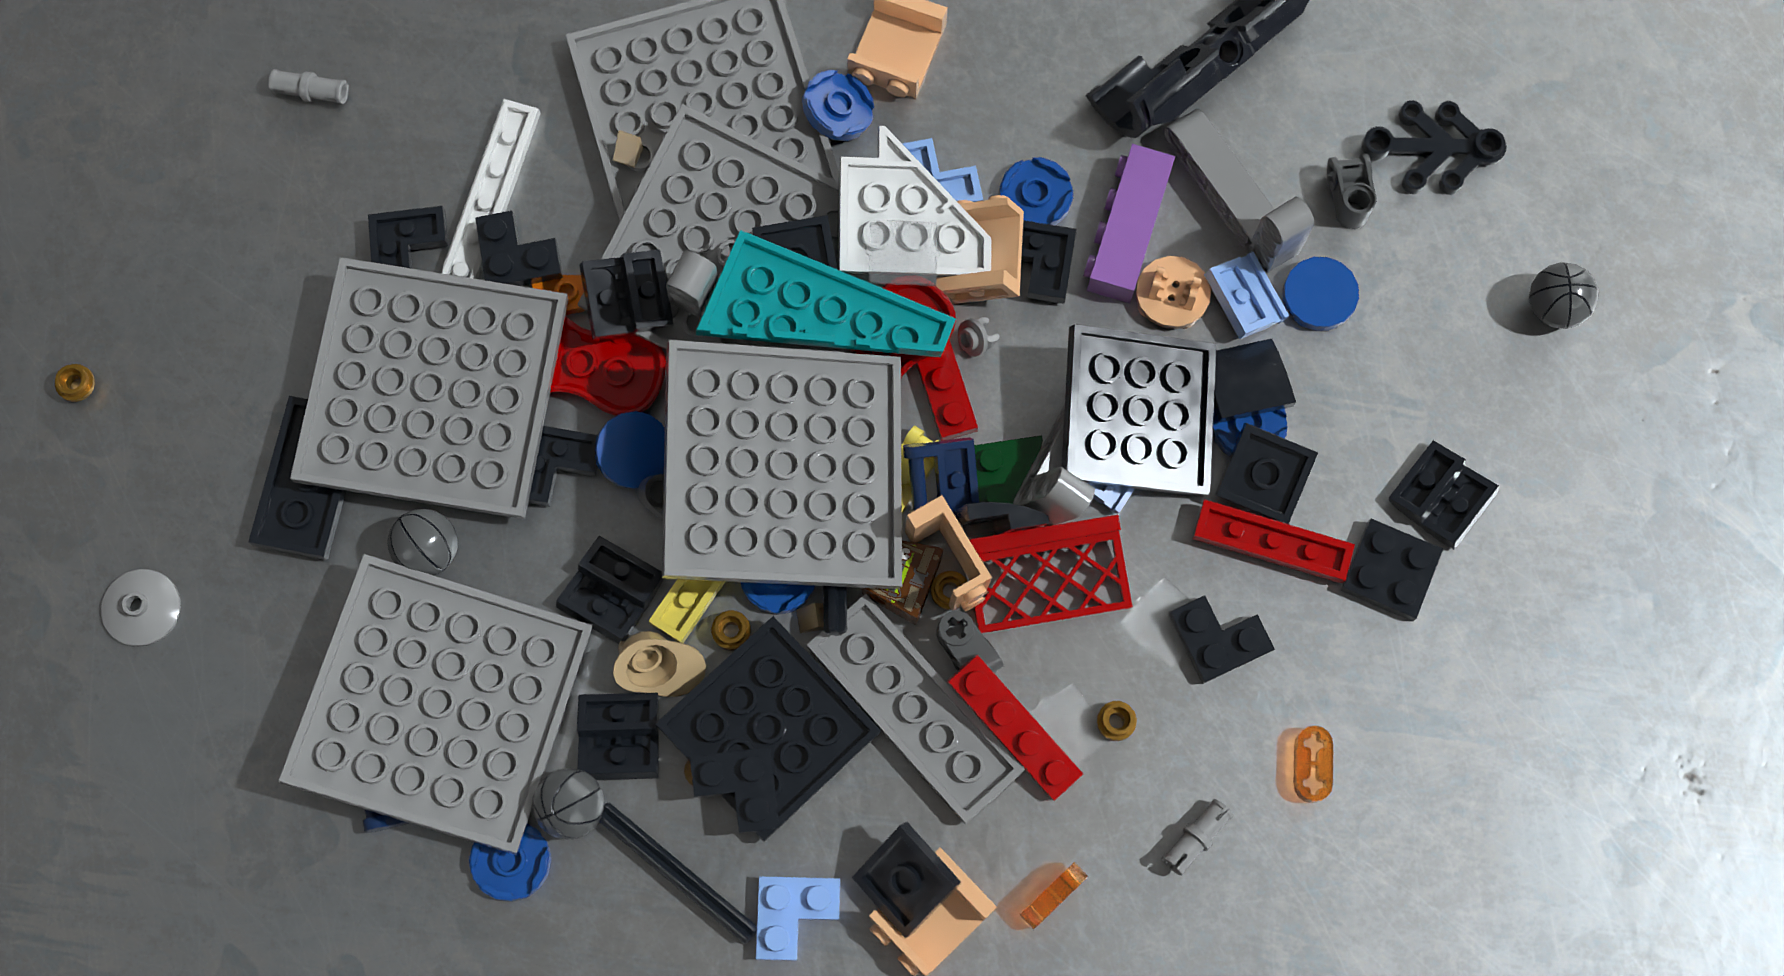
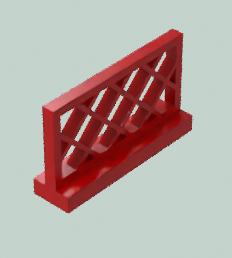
(1051, 539)

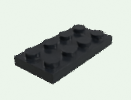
(294, 514)

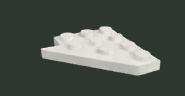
(903, 190)

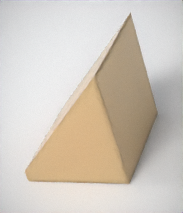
(627, 149)
(811, 618)

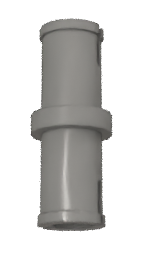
(308, 86)
(1197, 837)

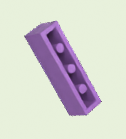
(1130, 223)

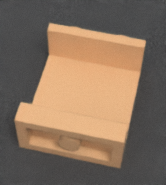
(898, 45)
(1004, 225)
(938, 516)
(942, 930)

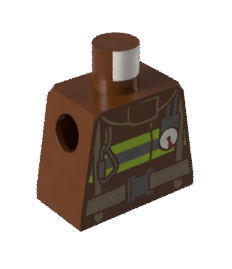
(919, 570)

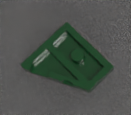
(1004, 466)

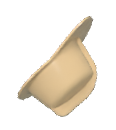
(658, 665)

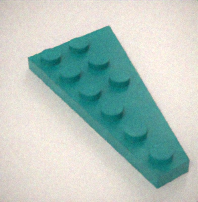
(796, 300)

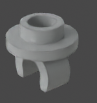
(974, 338)

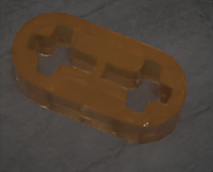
(1323, 764)
(1054, 895)

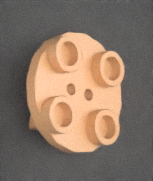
(1156, 286)

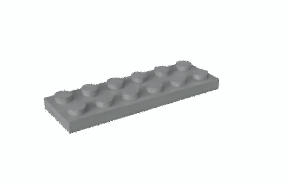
(917, 710)

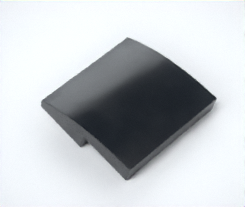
(626, 294)
(1251, 381)
(1443, 494)
(1005, 516)
(610, 590)
(618, 735)

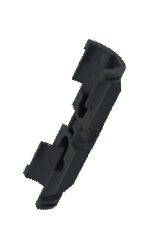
(1154, 96)

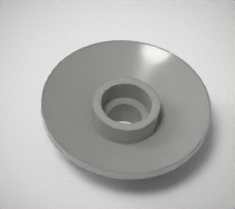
(153, 619)

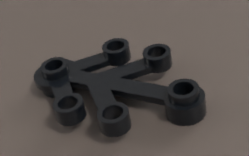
(1439, 145)

